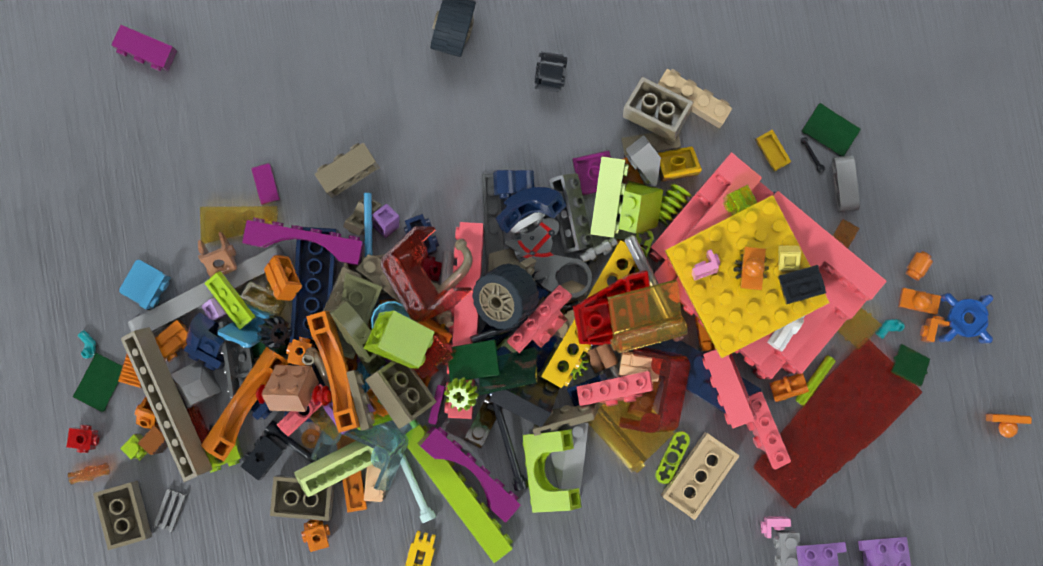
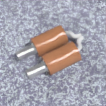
(603, 358)

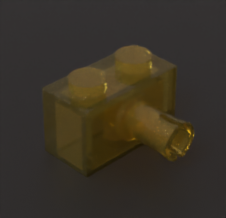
(262, 298)

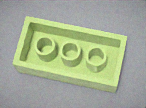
(608, 195)

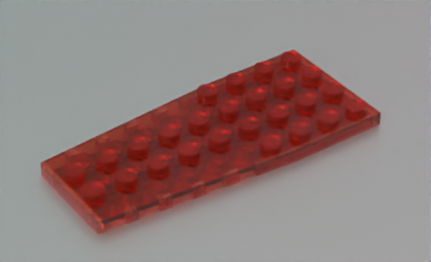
(838, 422)

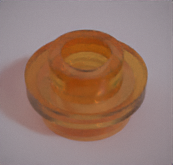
(305, 435)

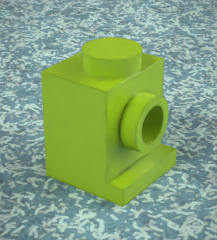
(133, 449)

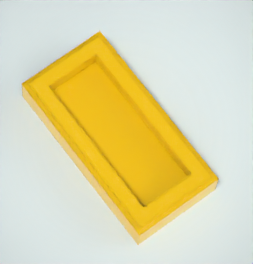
(773, 150)

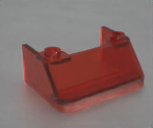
(411, 282)
(676, 372)

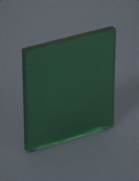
(515, 371)

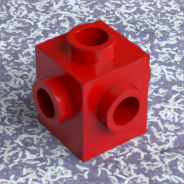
(83, 438)

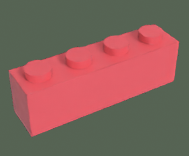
(730, 389)

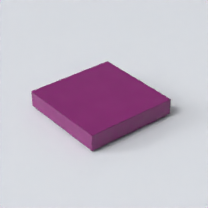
(588, 171)
(436, 408)

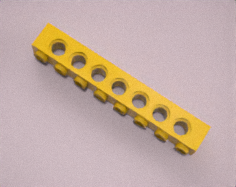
(551, 372)

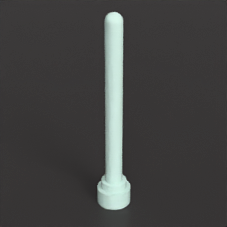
(426, 513)

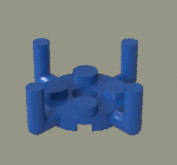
(960, 326)

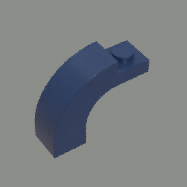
(527, 202)

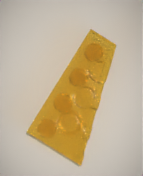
(231, 220)

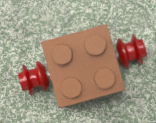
(292, 389)

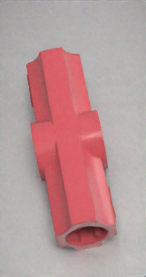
(294, 419)

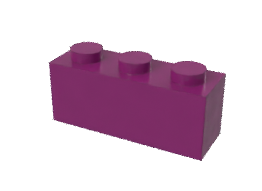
(143, 48)

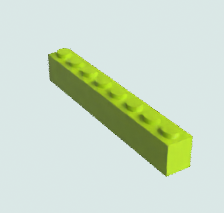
(461, 498)

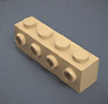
(704, 103)

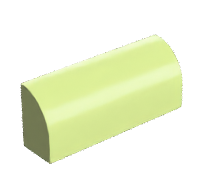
(334, 467)

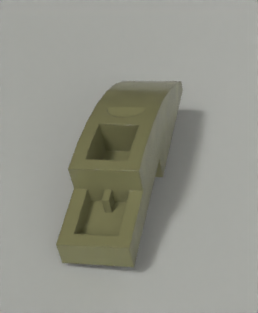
(356, 333)

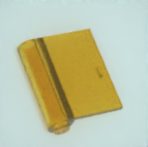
(646, 316)
(628, 445)

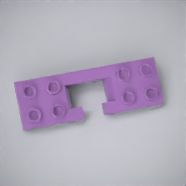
(875, 553)

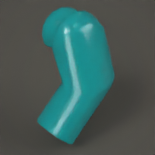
(890, 325)
(89, 344)

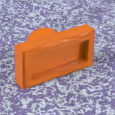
(753, 268)
(919, 301)
(1008, 423)

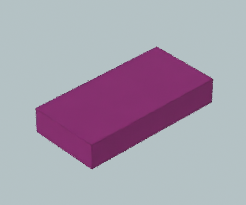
(265, 184)

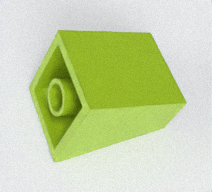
(640, 207)
(399, 339)

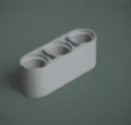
(845, 183)

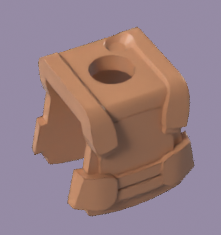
(226, 253)

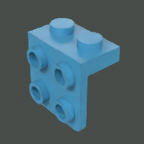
(144, 285)
(248, 335)

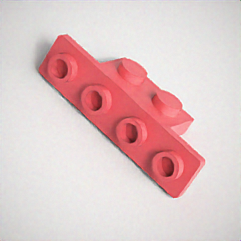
(542, 322)
(615, 389)
(766, 433)

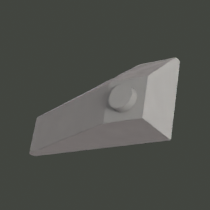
(570, 463)

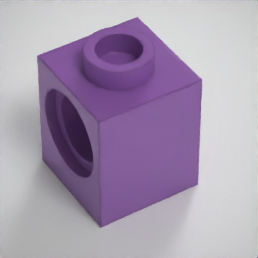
(385, 221)

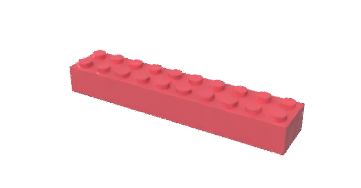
(464, 313)

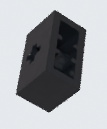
(257, 467)

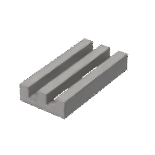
(162, 508)

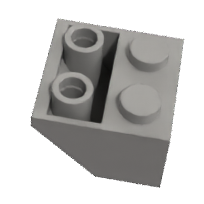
(644, 156)

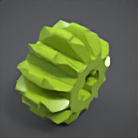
(566, 365)
(461, 394)

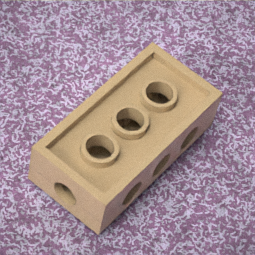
(713, 475)

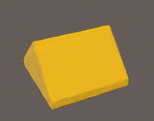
(678, 164)

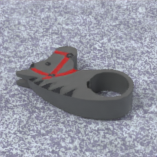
(538, 246)

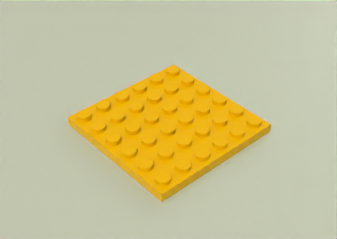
(734, 314)

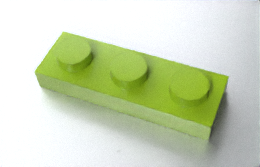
(229, 300)

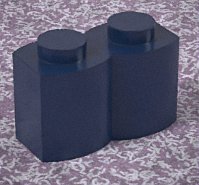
(511, 182)

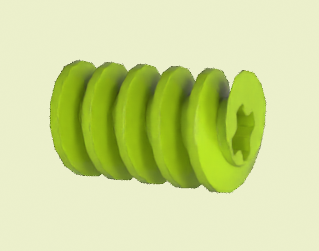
(673, 201)

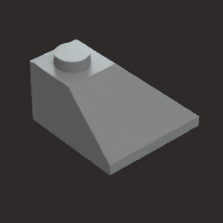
(195, 384)

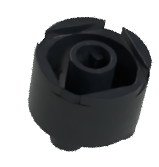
(550, 71)

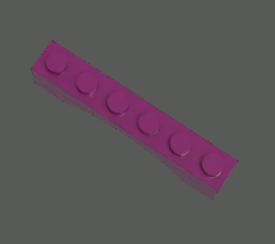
(263, 235)
(498, 500)

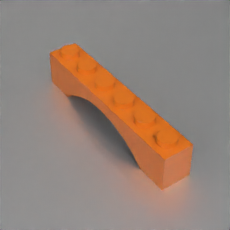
(328, 343)
(226, 429)

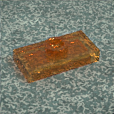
(845, 232)

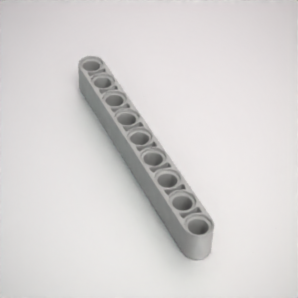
(194, 298)

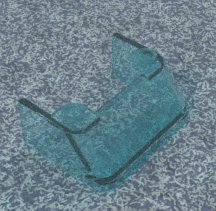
(387, 453)

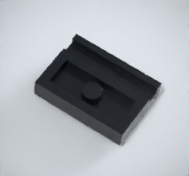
(801, 284)

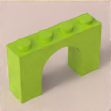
(542, 493)

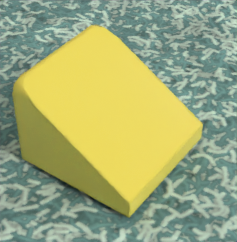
(789, 258)

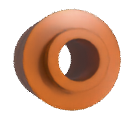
(919, 265)

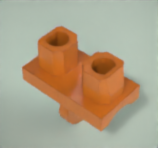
(789, 387)

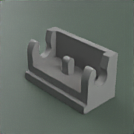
(457, 432)

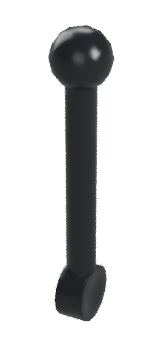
(820, 168)

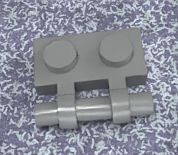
(606, 247)

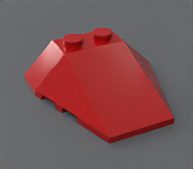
(593, 313)

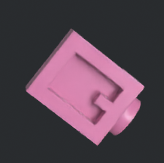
(705, 269)
(776, 522)

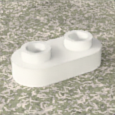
(534, 219)

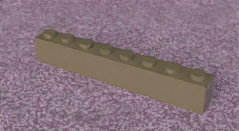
(166, 403)

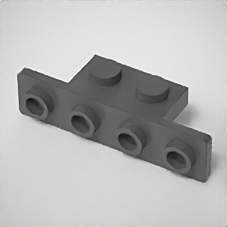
(237, 362)

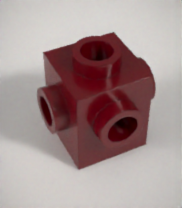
(432, 268)

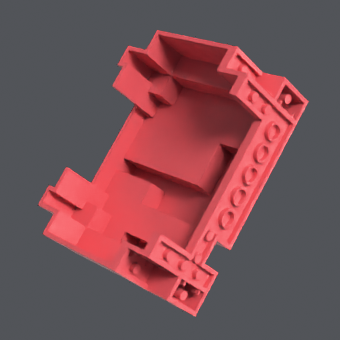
(845, 276)

